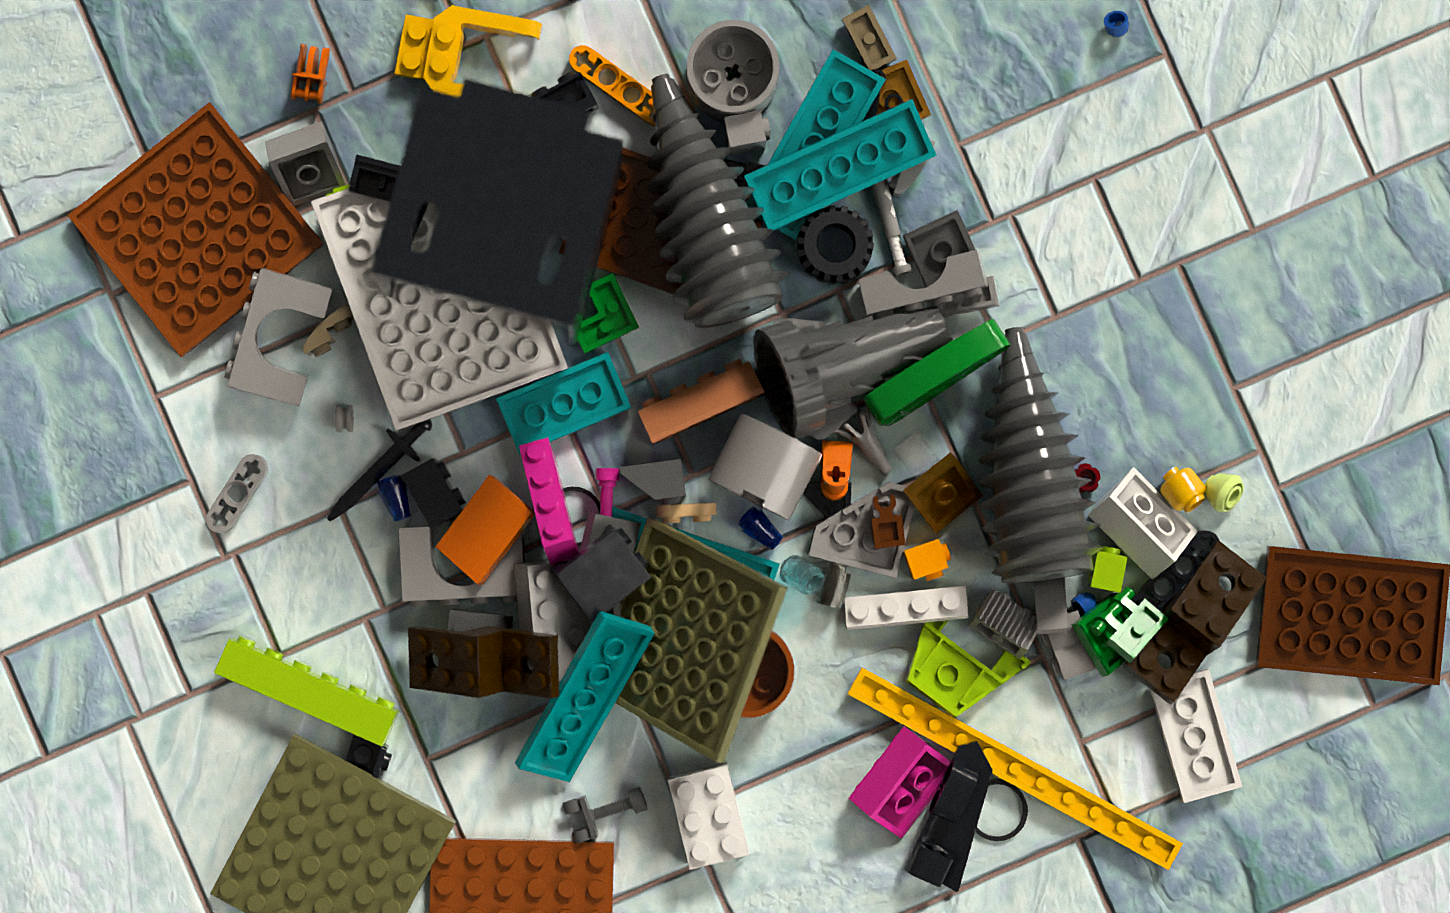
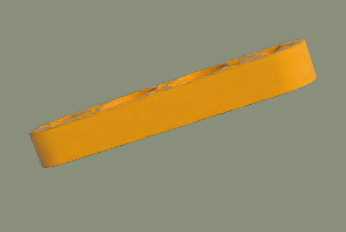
(616, 89)

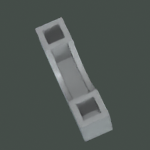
(962, 274)

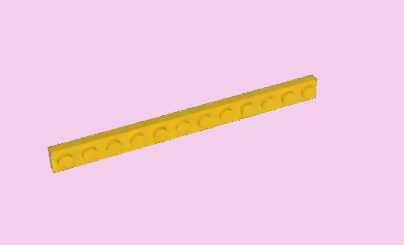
(1017, 769)

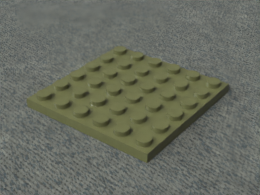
(707, 639)
(331, 841)

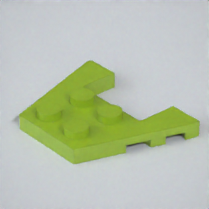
(952, 675)

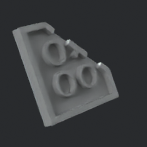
(848, 533)

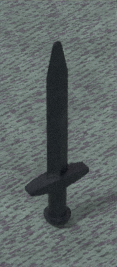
(401, 446)

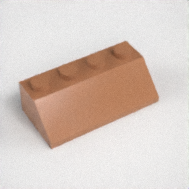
(700, 402)

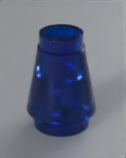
(394, 496)
(759, 527)

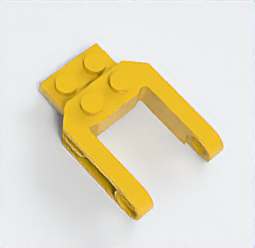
(433, 47)

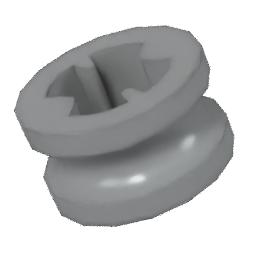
(344, 418)

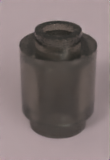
(834, 585)

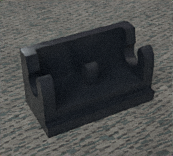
(373, 178)

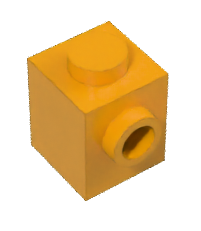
(927, 559)

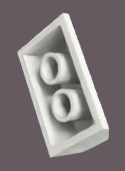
(1143, 523)

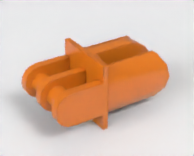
(310, 74)

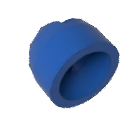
(1113, 23)
(1083, 603)

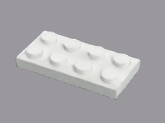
(1197, 740)

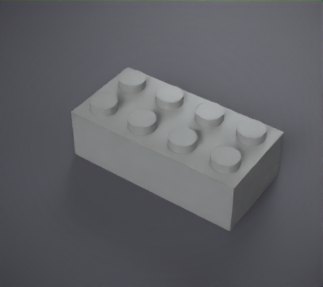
(549, 609)

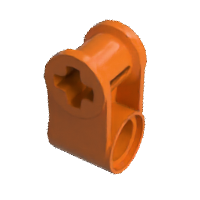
(836, 466)

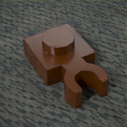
(887, 529)

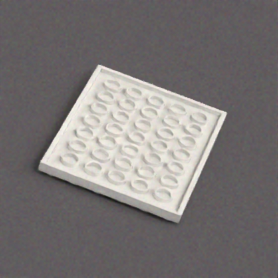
(425, 344)

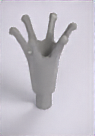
(867, 440)

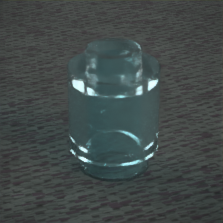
(801, 575)

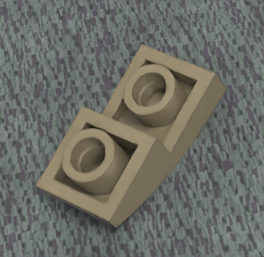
(322, 338)

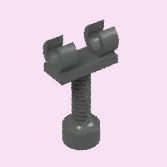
(634, 801)

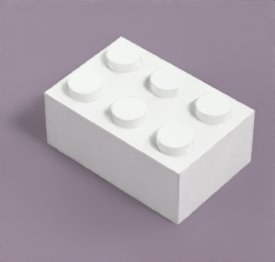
(708, 815)

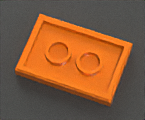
(485, 530)

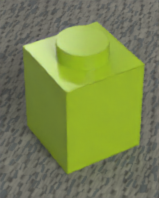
(1108, 570)

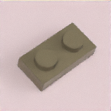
(869, 38)

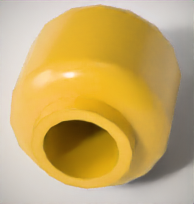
(1183, 489)

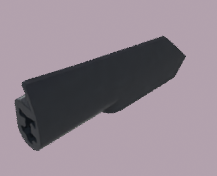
(953, 819)

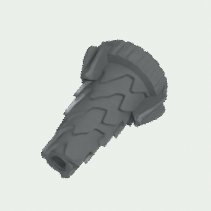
(817, 367)

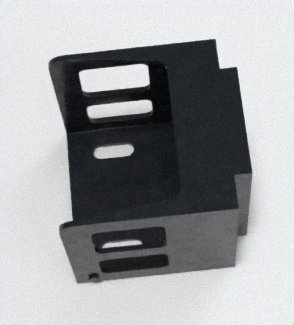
(503, 183)

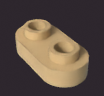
(672, 513)

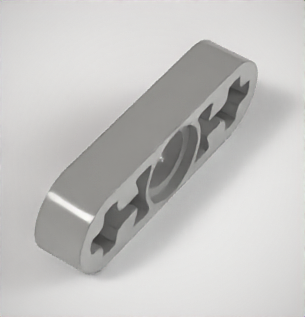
(233, 517)

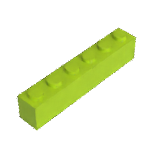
(307, 691)

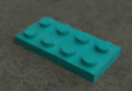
(564, 402)

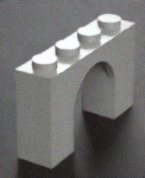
(250, 369)
(423, 581)

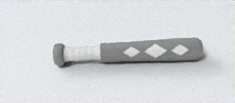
(890, 225)

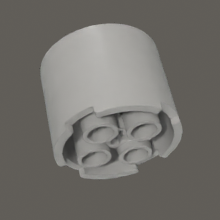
(730, 47)
(765, 466)

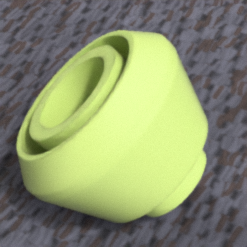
(1224, 491)

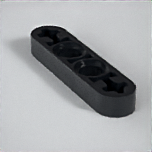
(1176, 579)

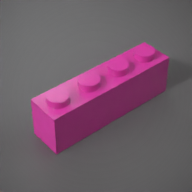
(549, 501)

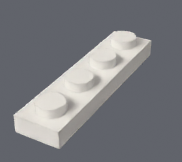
(906, 607)

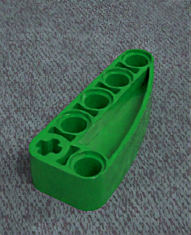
(935, 373)

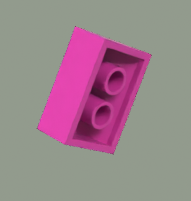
(901, 782)

